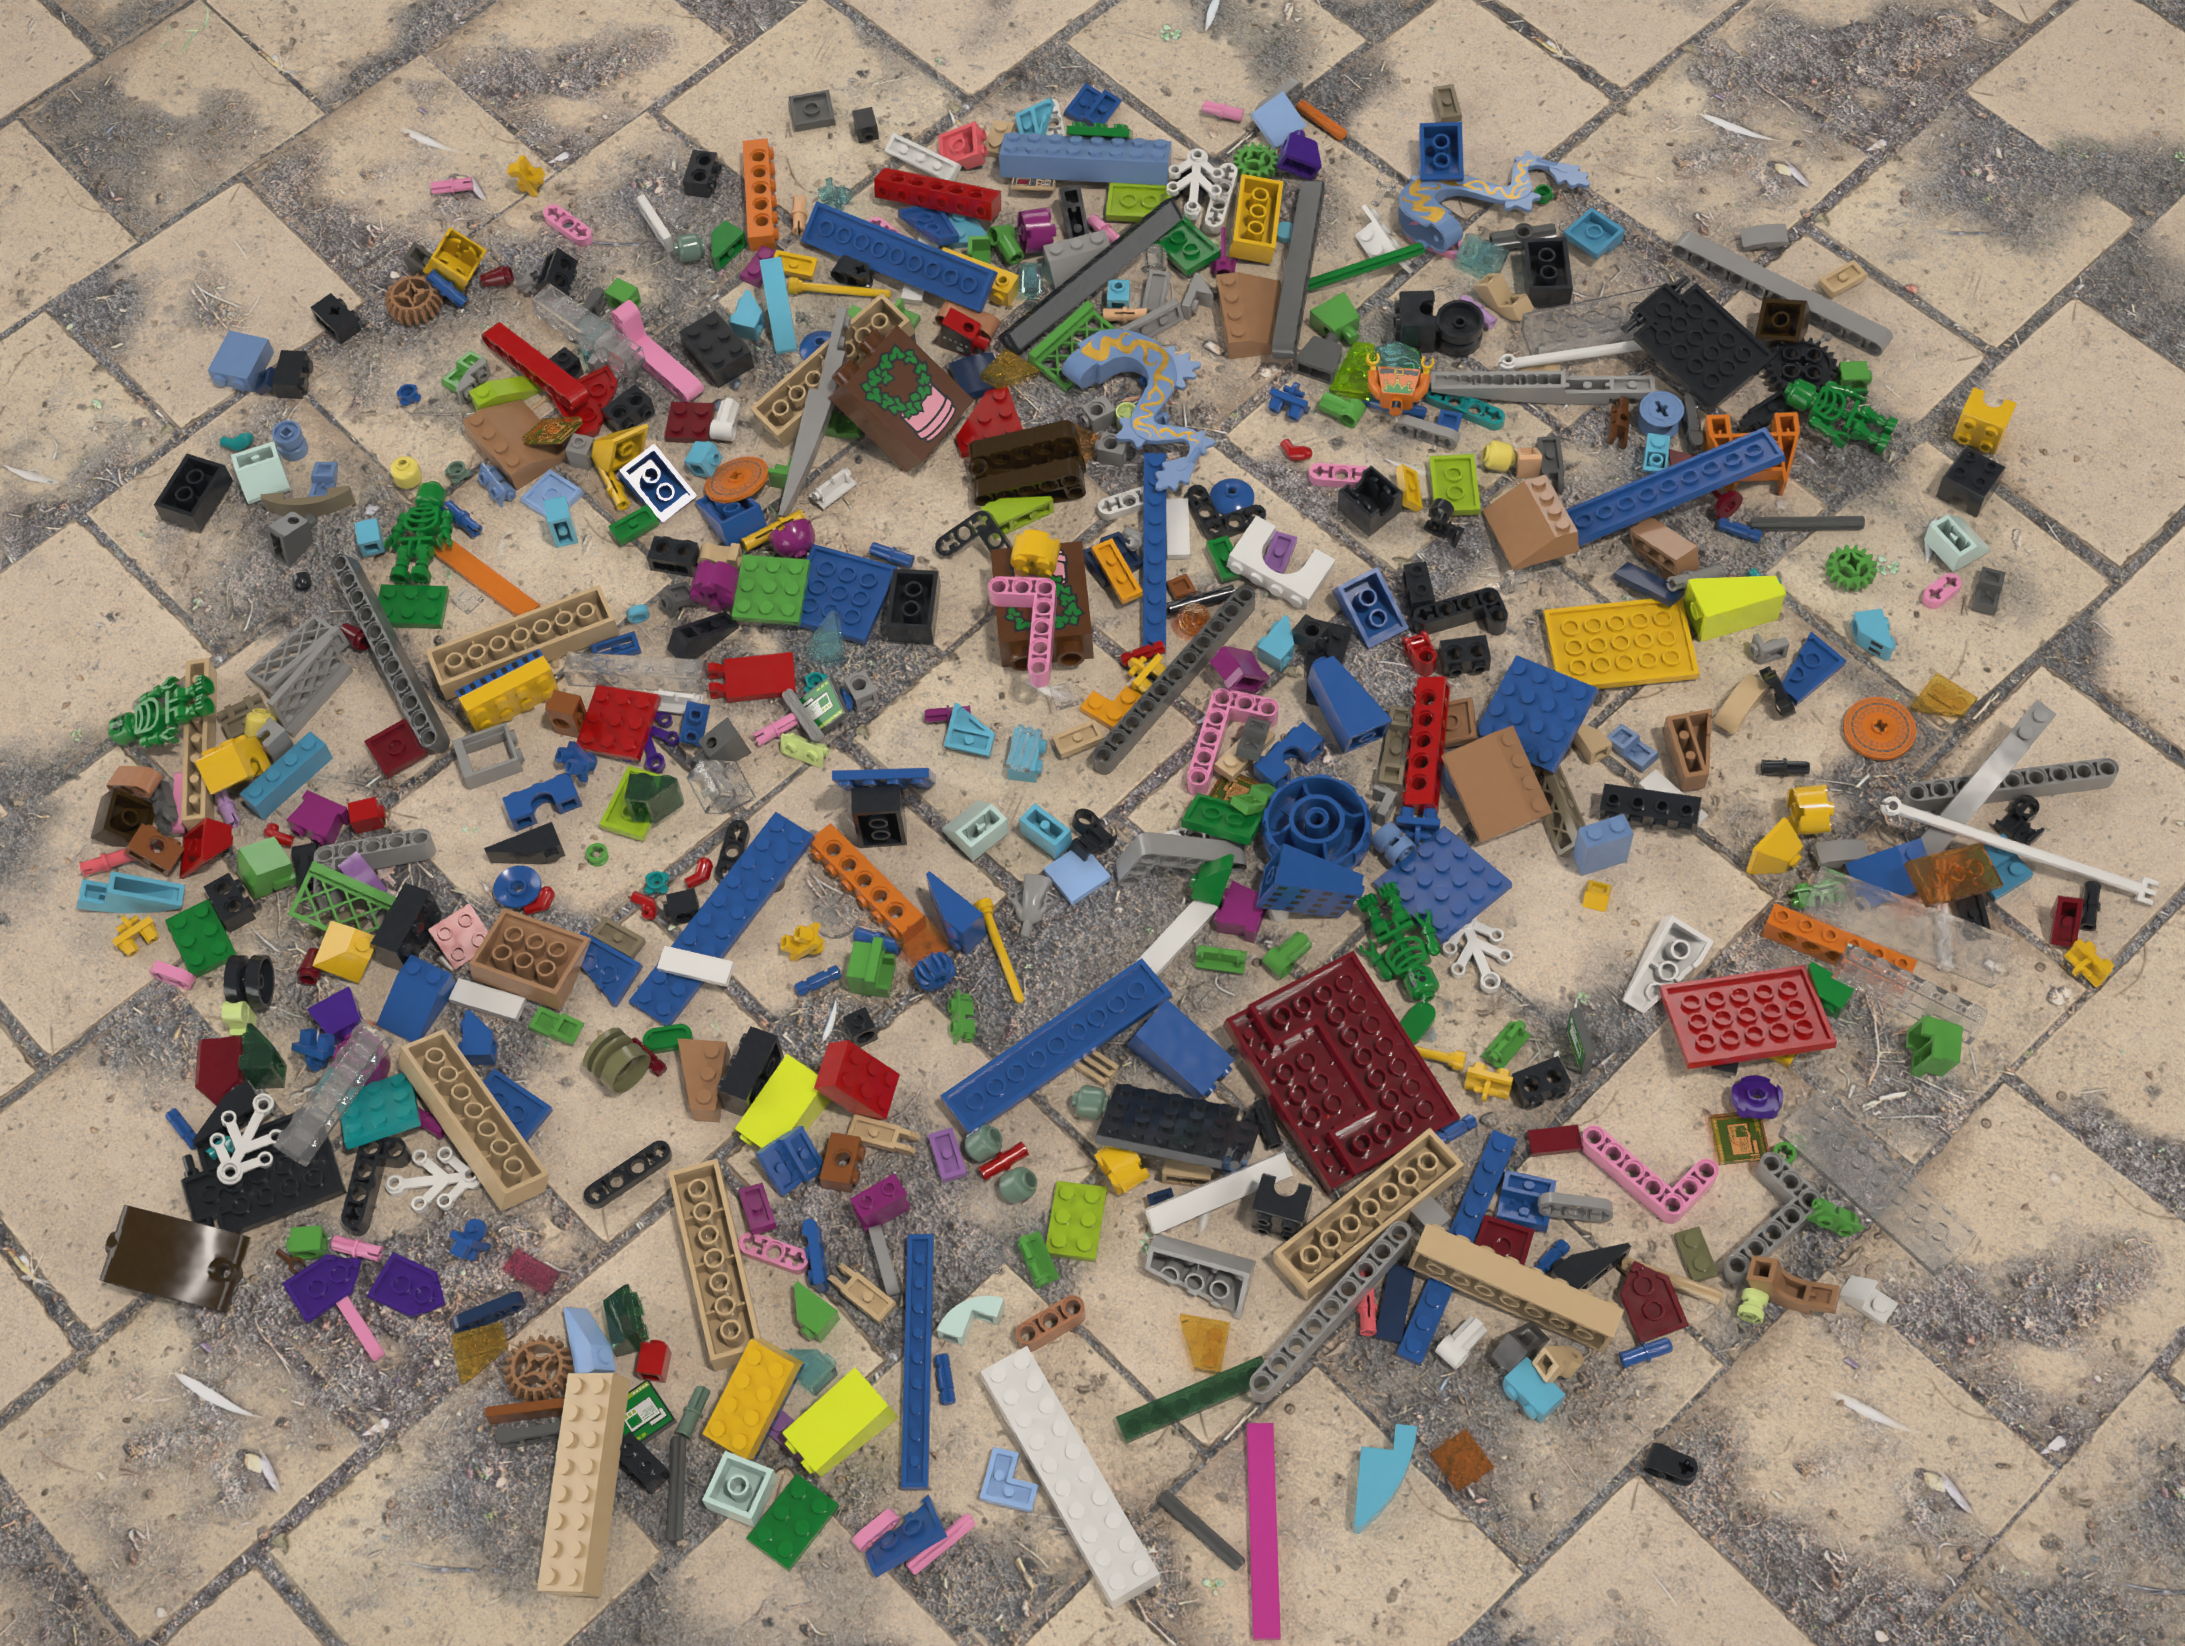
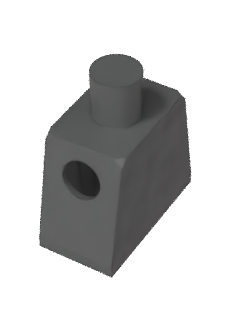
(1320, 358)
(291, 536)
(722, 744)

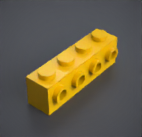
(1005, 285)

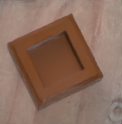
(1180, 587)

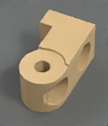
(727, 554)
(1561, 1361)

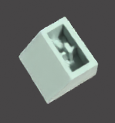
(260, 471)
(1955, 542)
(977, 829)

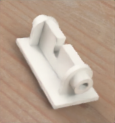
(833, 488)
(676, 702)

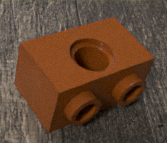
(566, 713)
(140, 850)
(842, 1148)

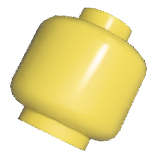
(1498, 456)
(406, 472)
(255, 720)

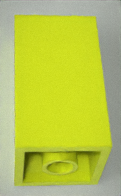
(1732, 604)
(783, 1104)
(839, 1423)

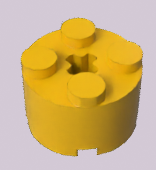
(1035, 554)
(1810, 809)
(1122, 1168)

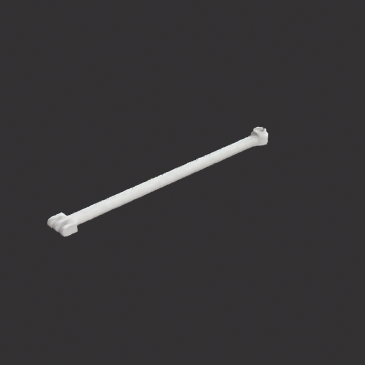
(1509, 363)
(2139, 888)

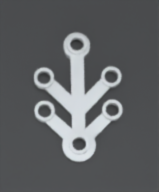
(1195, 178)
(1477, 947)
(245, 1143)
(437, 1182)

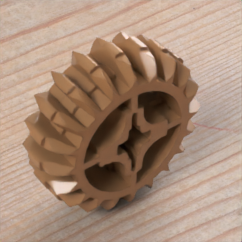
(413, 300)
(530, 1376)

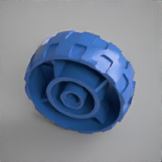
(1318, 818)

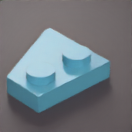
(1035, 118)
(965, 227)
(968, 733)

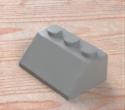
(1070, 255)

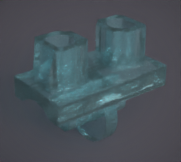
(834, 195)

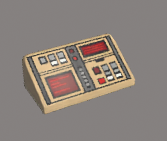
(1033, 184)

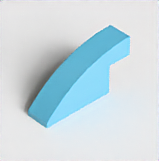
(778, 305)
(130, 895)
(1382, 1476)

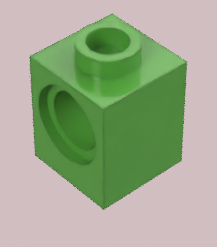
(620, 292)
(1854, 374)
(307, 1242)

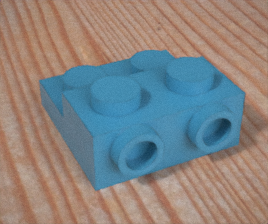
(1594, 233)
(2009, 868)

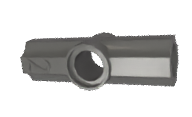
(1514, 237)

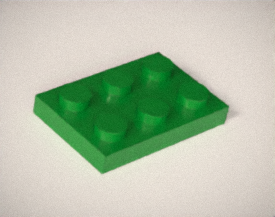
(1099, 129)
(1188, 247)
(414, 605)
(1221, 820)
(201, 938)
(793, 1522)

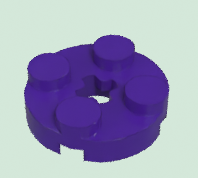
(1747, 1106)

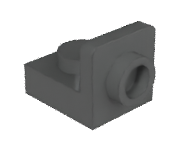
(674, 597)

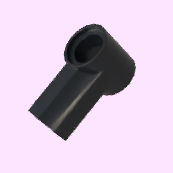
(302, 858)

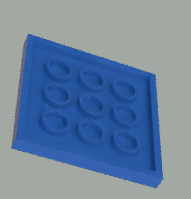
(848, 586)
(1542, 708)
(918, 777)
(1447, 881)

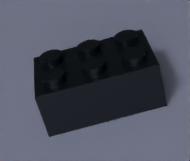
(1547, 271)
(716, 349)
(193, 492)
(913, 606)
(879, 816)
(406, 926)
(750, 1070)

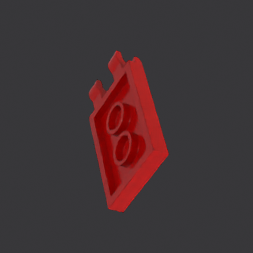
(753, 677)

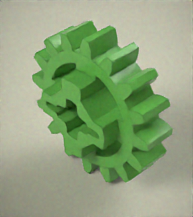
(1256, 161)
(1851, 569)

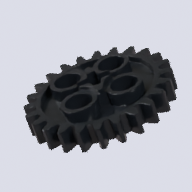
(1801, 361)

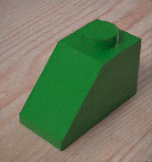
(726, 244)
(1211, 880)
(1832, 993)

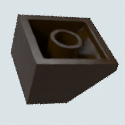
(1783, 320)
(120, 818)

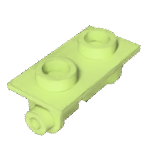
(800, 749)

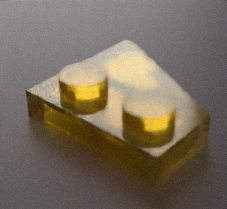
(1008, 369)
(1944, 699)
(1205, 1341)
(478, 1349)

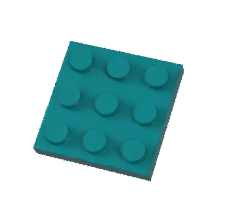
(380, 1111)

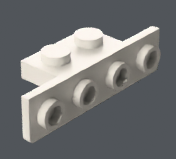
(1376, 238)

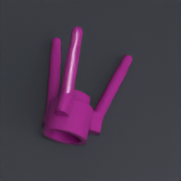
(1223, 264)

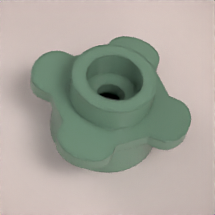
(453, 469)

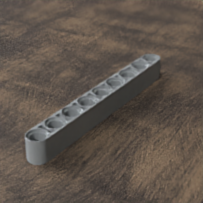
(2021, 780)
(1326, 1322)

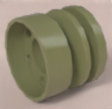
(616, 1060)

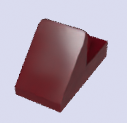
(2066, 920)

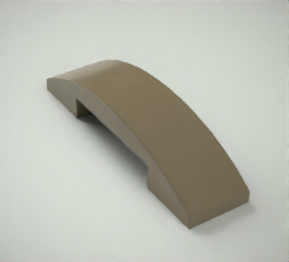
(335, 500)
(1396, 747)

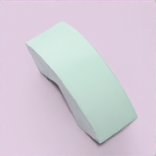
(958, 1320)

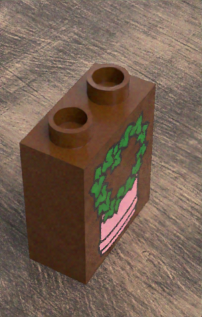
(899, 396)
(1072, 622)

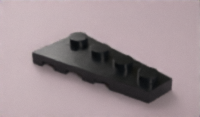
(1337, 647)

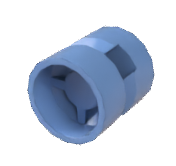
(290, 440)
(1392, 843)

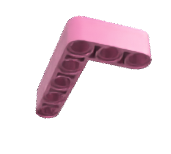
(658, 362)
(1041, 622)
(1216, 732)
(1648, 1179)

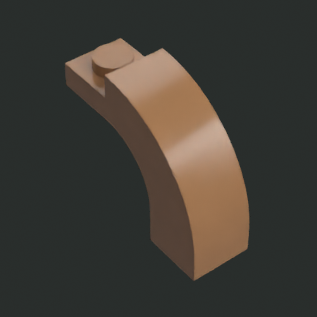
(1790, 1291)

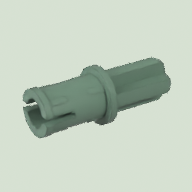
(693, 1412)

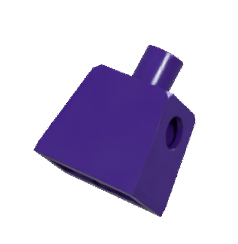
(1299, 155)
(337, 1014)

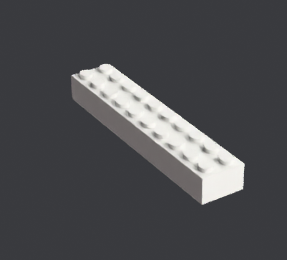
(1070, 1477)

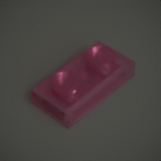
(531, 1272)

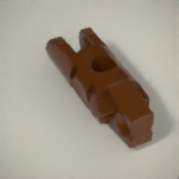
(1619, 422)

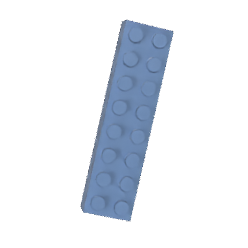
(1085, 158)

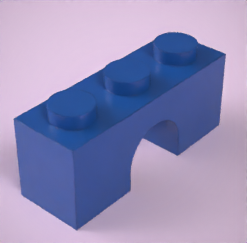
(1299, 743)
(524, 803)

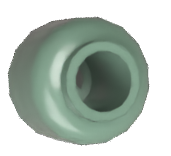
(689, 247)
(1090, 1102)
(983, 1143)
(1017, 1184)

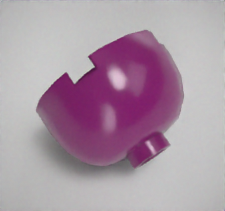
(794, 539)

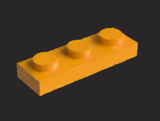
(1117, 571)

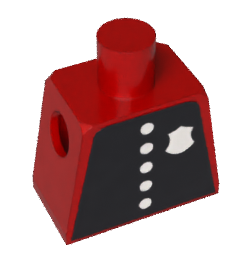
(962, 334)

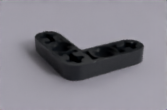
(1216, 521)
(983, 531)
(725, 862)

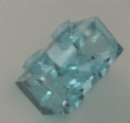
(1482, 254)

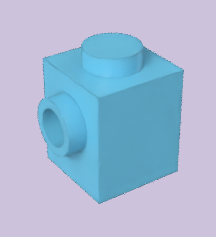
(1118, 293)
(703, 459)
(369, 537)

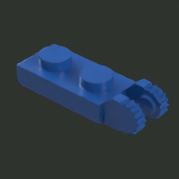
(815, 1255)

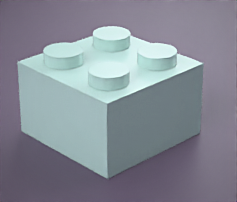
(740, 1489)

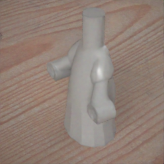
(1033, 898)

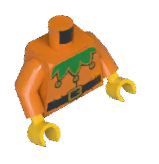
(1398, 387)

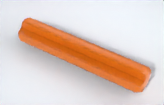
(1321, 120)

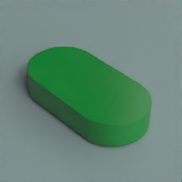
(1418, 1021)
(665, 1038)

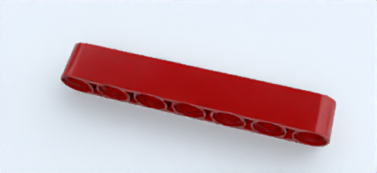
(535, 366)

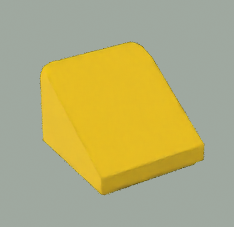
(1597, 895)

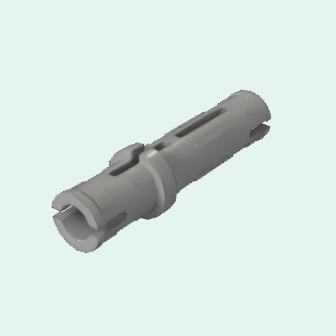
(1680, 581)

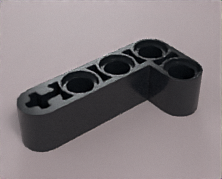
(1430, 616)
(371, 1184)

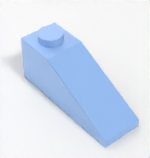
(588, 1344)

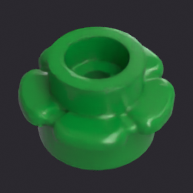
(1545, 192)

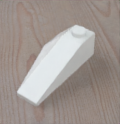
(1667, 959)

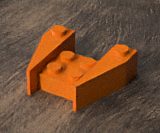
(1784, 431)

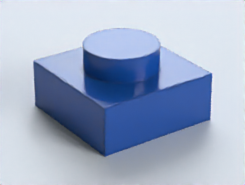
(1450, 419)

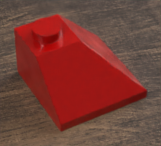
(204, 844)

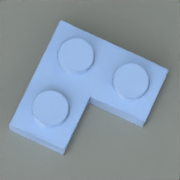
(1002, 1488)

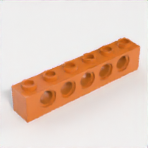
(759, 194)
(830, 841)
(1822, 939)

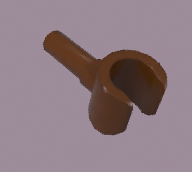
(290, 1260)

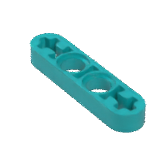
(1465, 404)

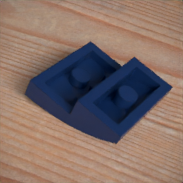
(968, 371)
(1131, 558)

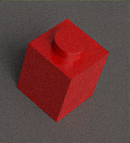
(366, 815)
(653, 1361)

